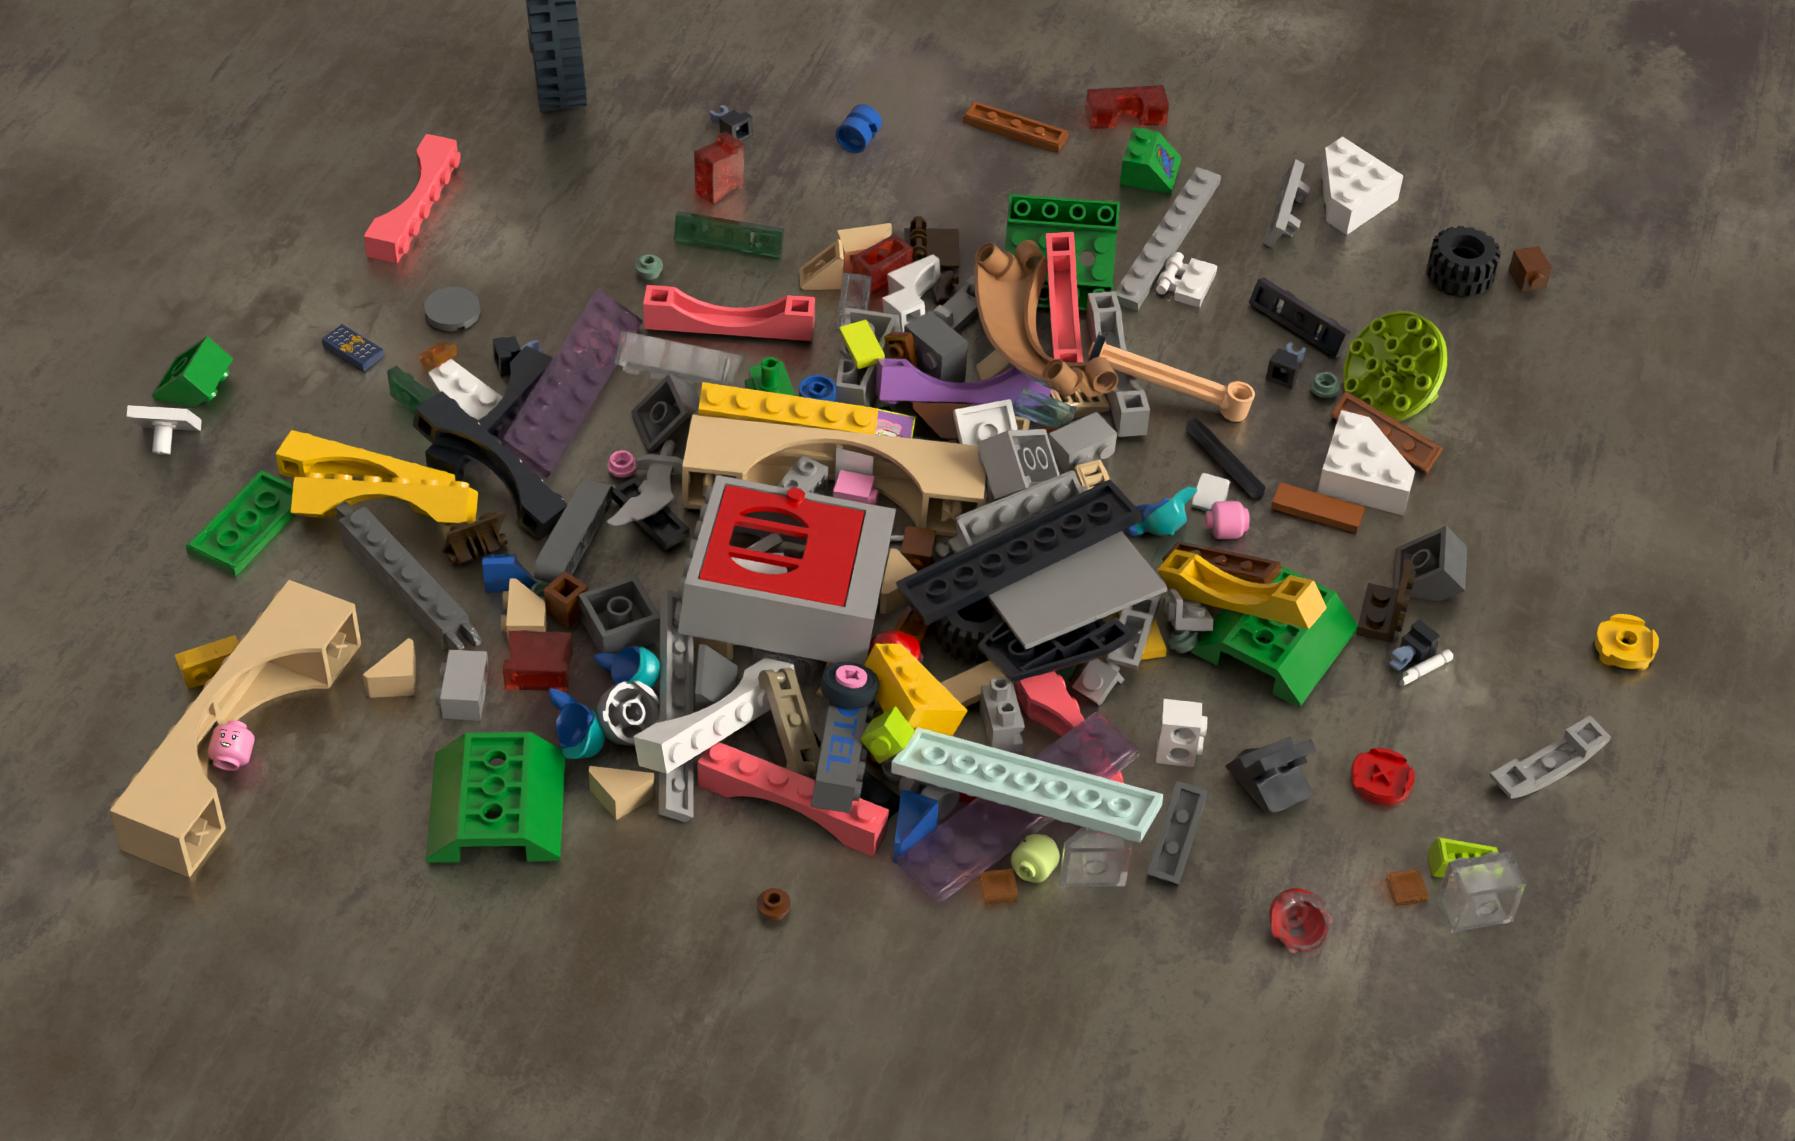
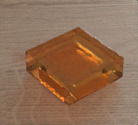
(438, 354)
(999, 887)
(1407, 887)

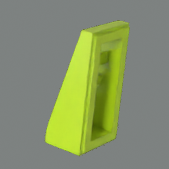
(1447, 850)

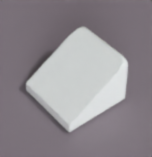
(1210, 490)

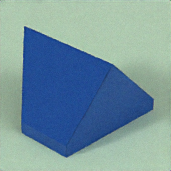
(501, 568)
(915, 820)

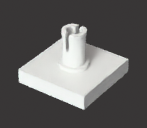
(984, 421)
(164, 422)

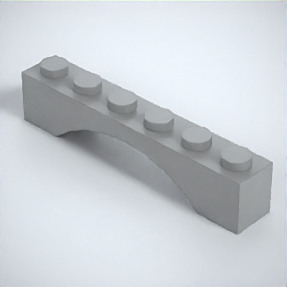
(1127, 399)

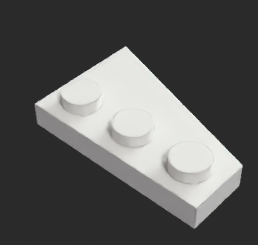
(470, 392)

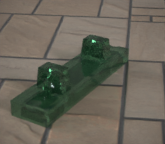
(728, 234)

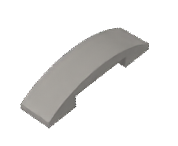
(1552, 762)

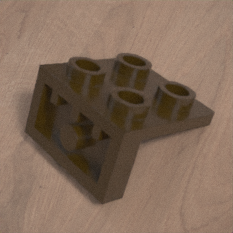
(1382, 608)

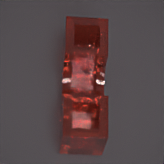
(1144, 102)

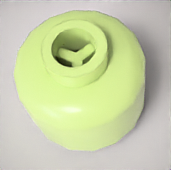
(1035, 858)

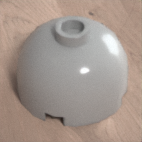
(627, 711)

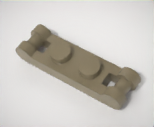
(791, 720)

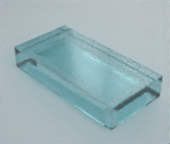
(1043, 409)

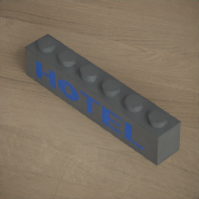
(841, 758)

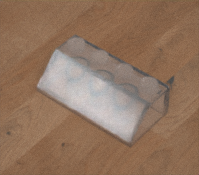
(675, 358)

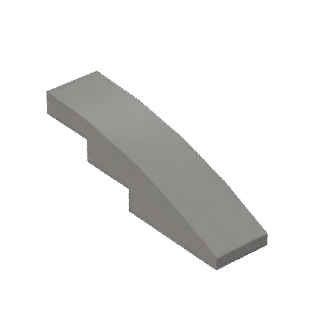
(1139, 620)

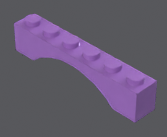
(901, 381)

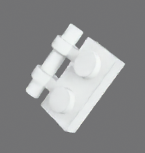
(1195, 279)

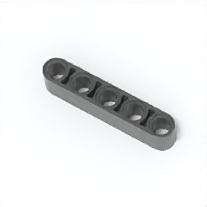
(574, 530)

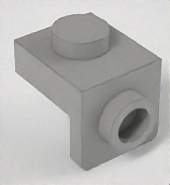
(1098, 680)

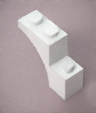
(907, 287)

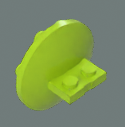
(1396, 364)

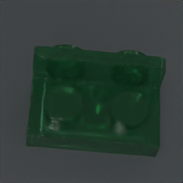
(407, 390)

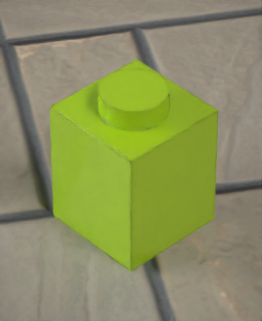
(887, 735)

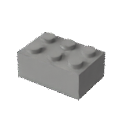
(1016, 461)

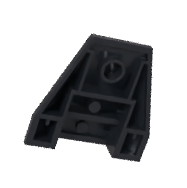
(1064, 651)

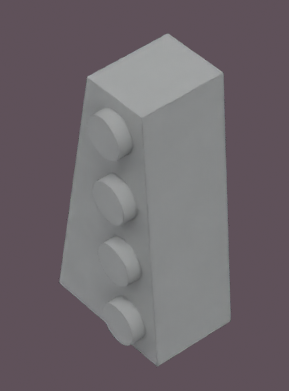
(854, 384)

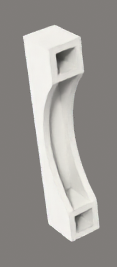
(680, 739)

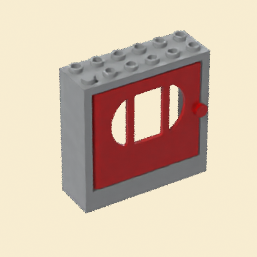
(793, 610)

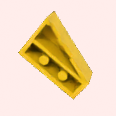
(913, 690)

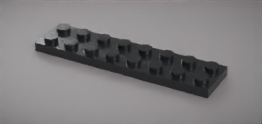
(1018, 552)

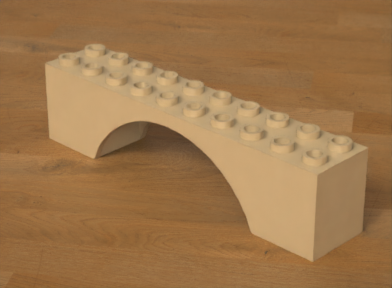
(923, 477)
(170, 805)

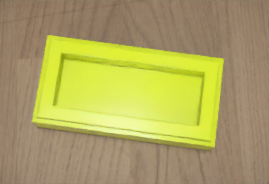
(861, 343)

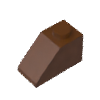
(940, 418)

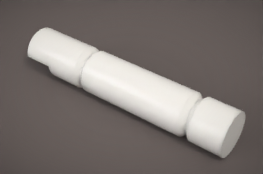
(1426, 667)

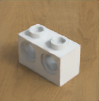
(1180, 733)

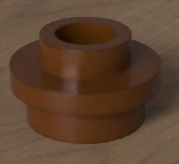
(773, 911)

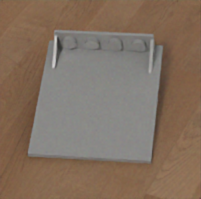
(1067, 592)

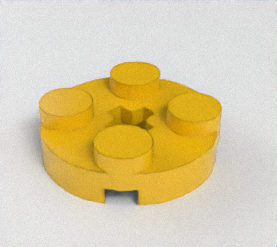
(1629, 656)

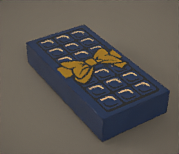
(352, 347)

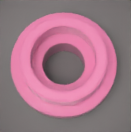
(621, 464)

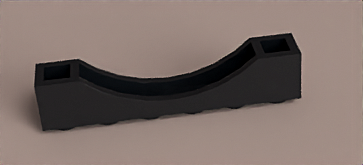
(525, 372)
(449, 426)

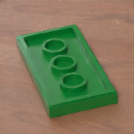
(245, 524)

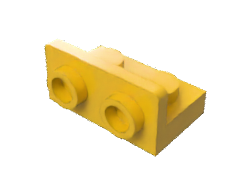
(204, 661)

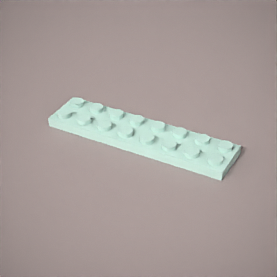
(1028, 784)

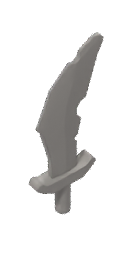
(654, 490)

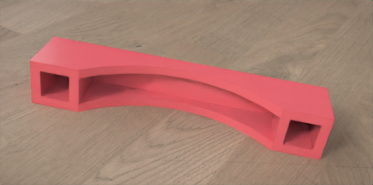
(392, 232)
(1063, 297)
(675, 311)
(1048, 702)
(741, 774)

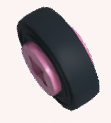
(849, 685)

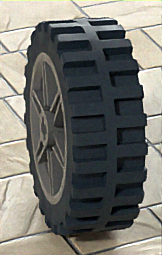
(556, 54)

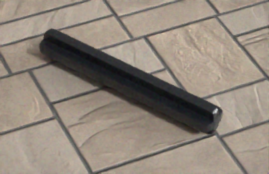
(1225, 458)

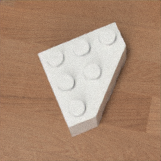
(1355, 185)
(1365, 466)

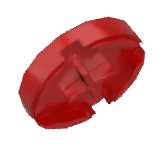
(1382, 776)

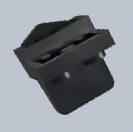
(1274, 773)

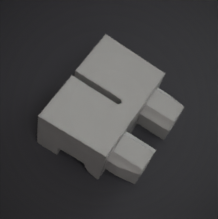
(1001, 715)

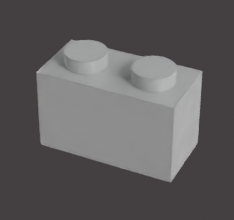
(1082, 442)
(463, 685)

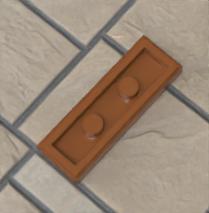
(1318, 507)

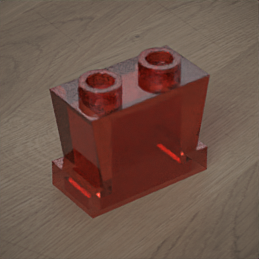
(719, 168)
(538, 661)

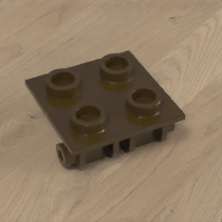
(929, 241)
(481, 531)

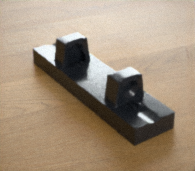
(1299, 317)

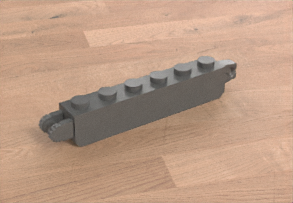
(405, 579)

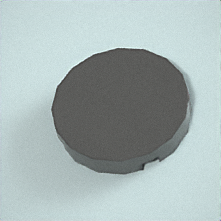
(452, 308)

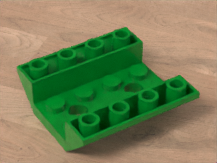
(1093, 228)
(1294, 656)
(523, 789)

